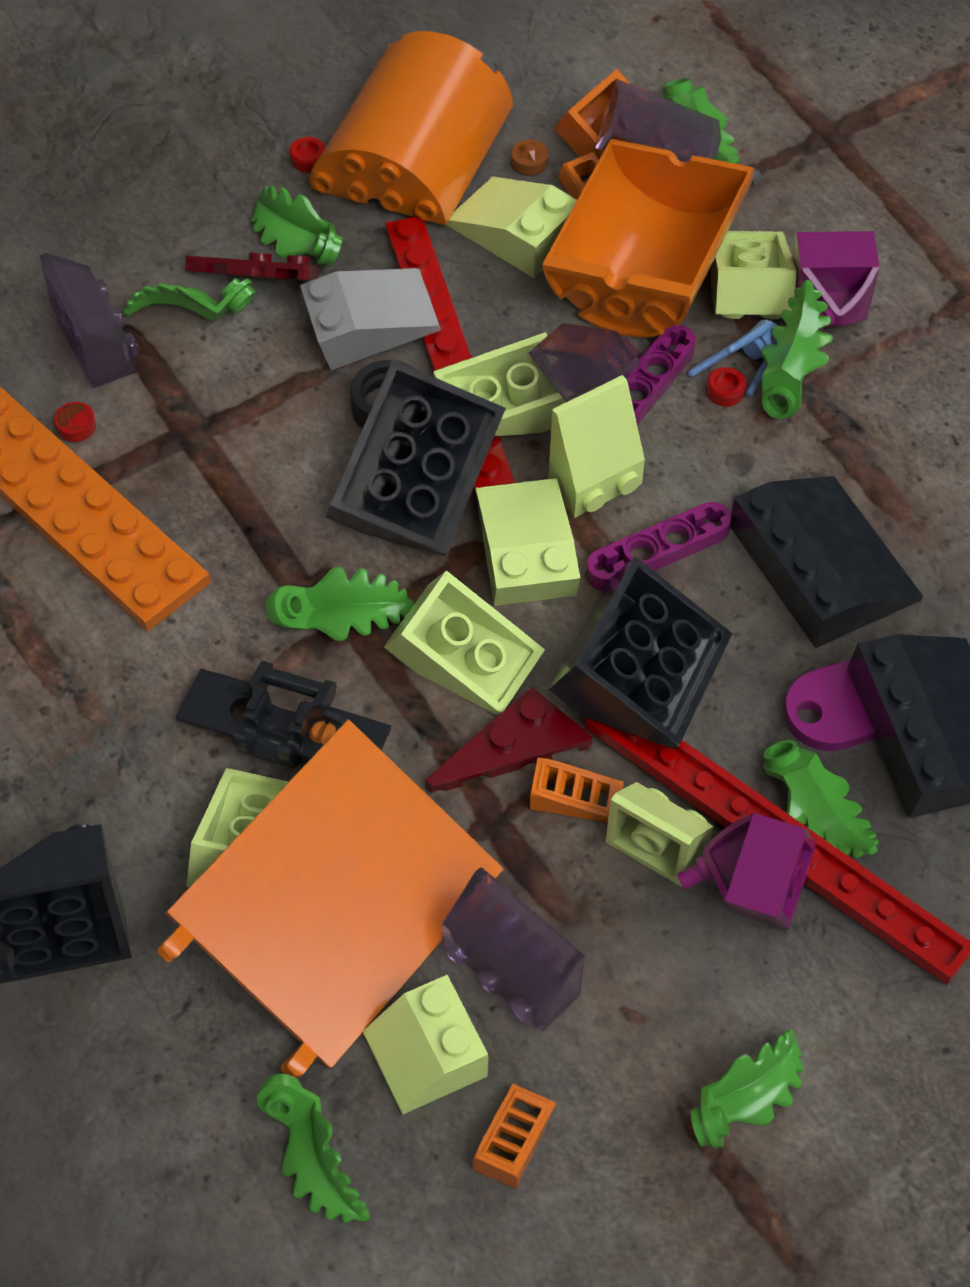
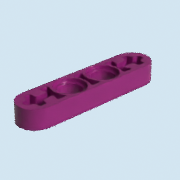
(659, 354)
(655, 541)

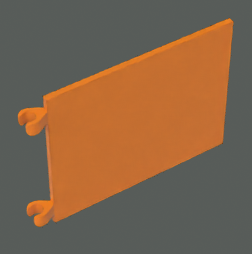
(331, 895)

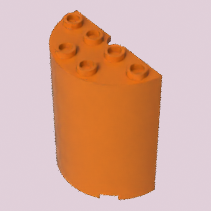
(416, 128)
(644, 236)

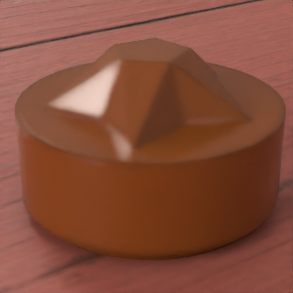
(529, 157)

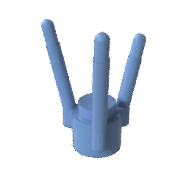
(752, 344)

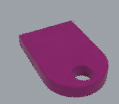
(838, 705)

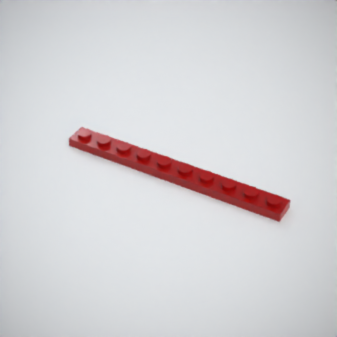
(446, 347)
(831, 871)

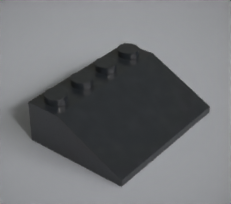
(415, 461)
(821, 556)
(642, 657)
(920, 715)
(61, 907)

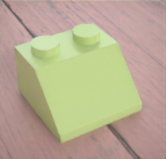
(656, 830)
(426, 1045)

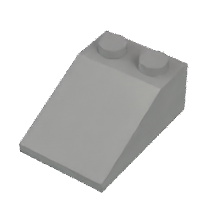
(368, 312)

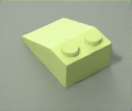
(514, 220)
(752, 275)
(512, 381)
(596, 447)
(527, 542)
(464, 645)
(232, 808)

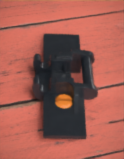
(268, 729)

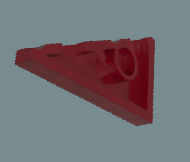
(257, 265)
(515, 738)

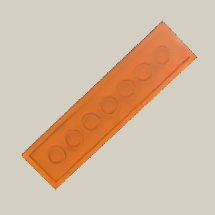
(92, 521)

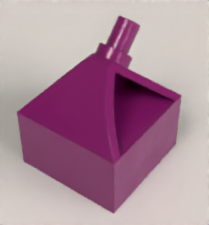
(841, 268)
(756, 867)

